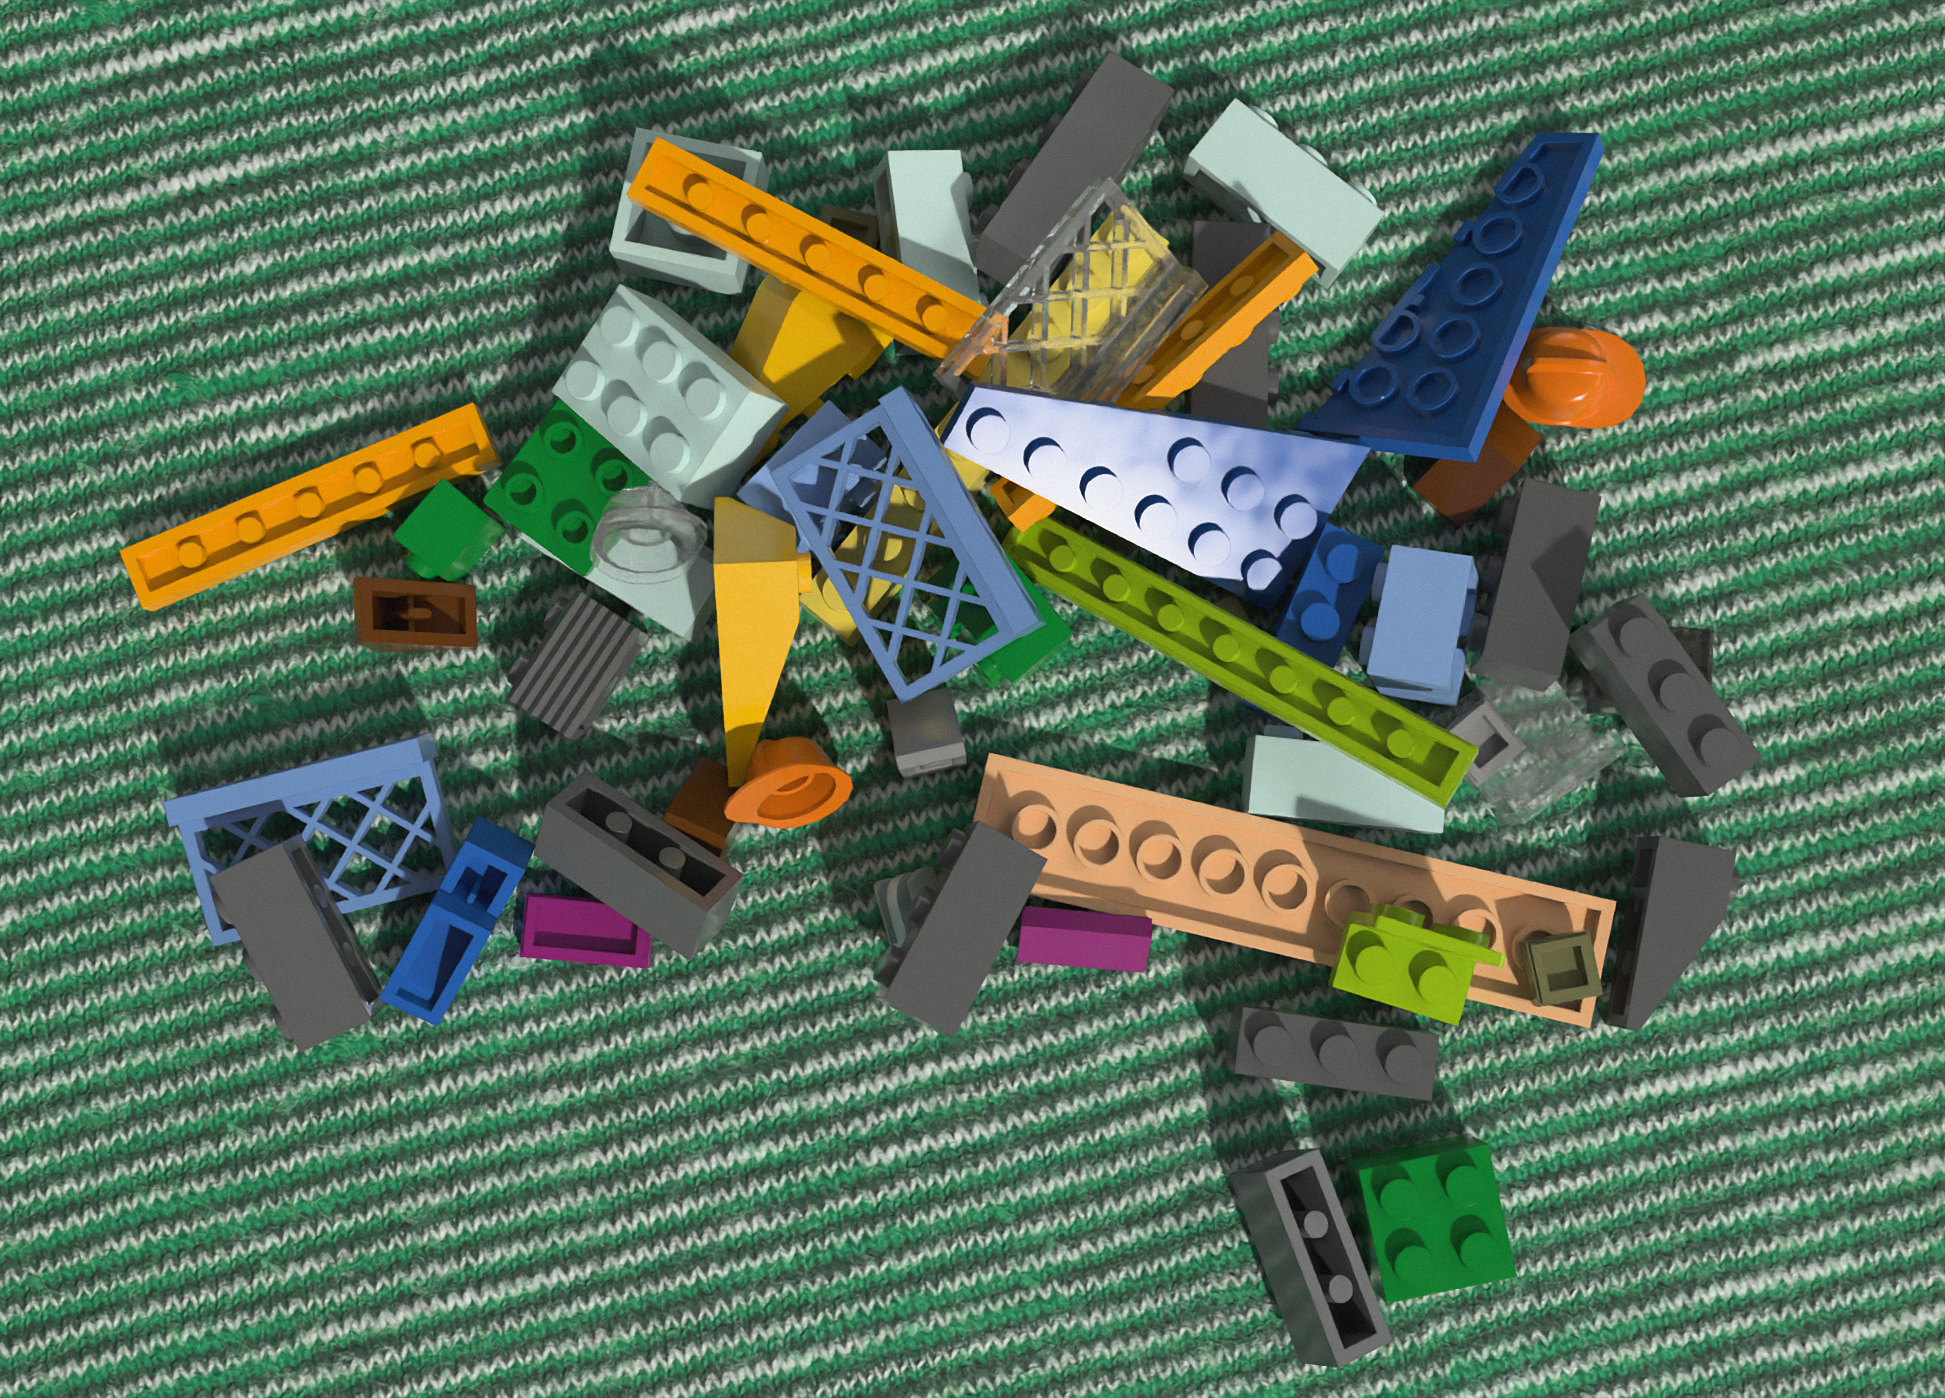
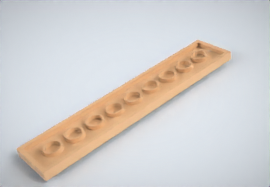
(1267, 878)

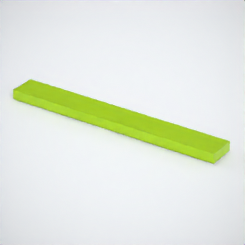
(1244, 659)

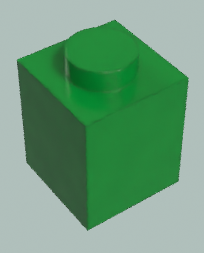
(447, 534)

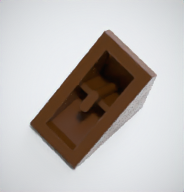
(1461, 487)
(414, 615)
(699, 808)

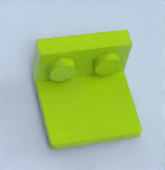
(1409, 967)

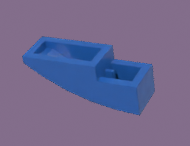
(458, 921)

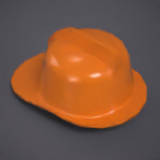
(1576, 379)
(789, 785)

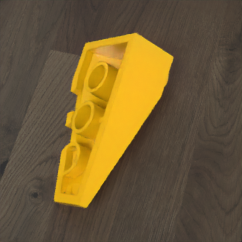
(801, 348)
(756, 617)

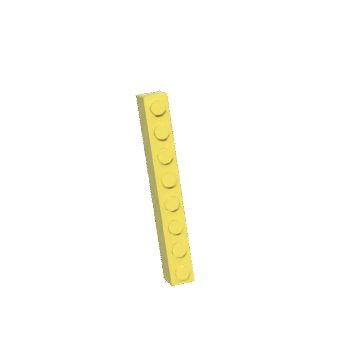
(907, 505)

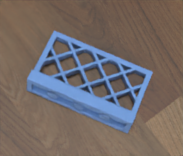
(957, 517)
(322, 782)

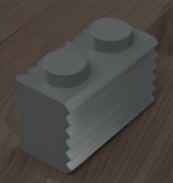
(575, 665)

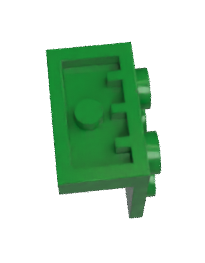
(562, 484)

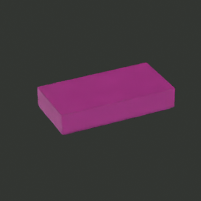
(582, 932)
(1084, 939)

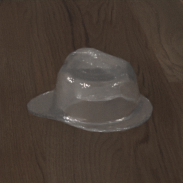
(646, 536)

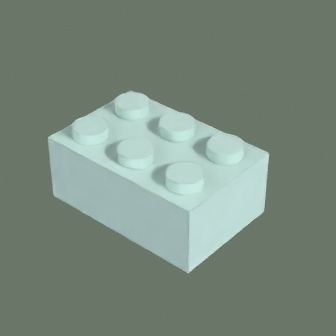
(669, 398)

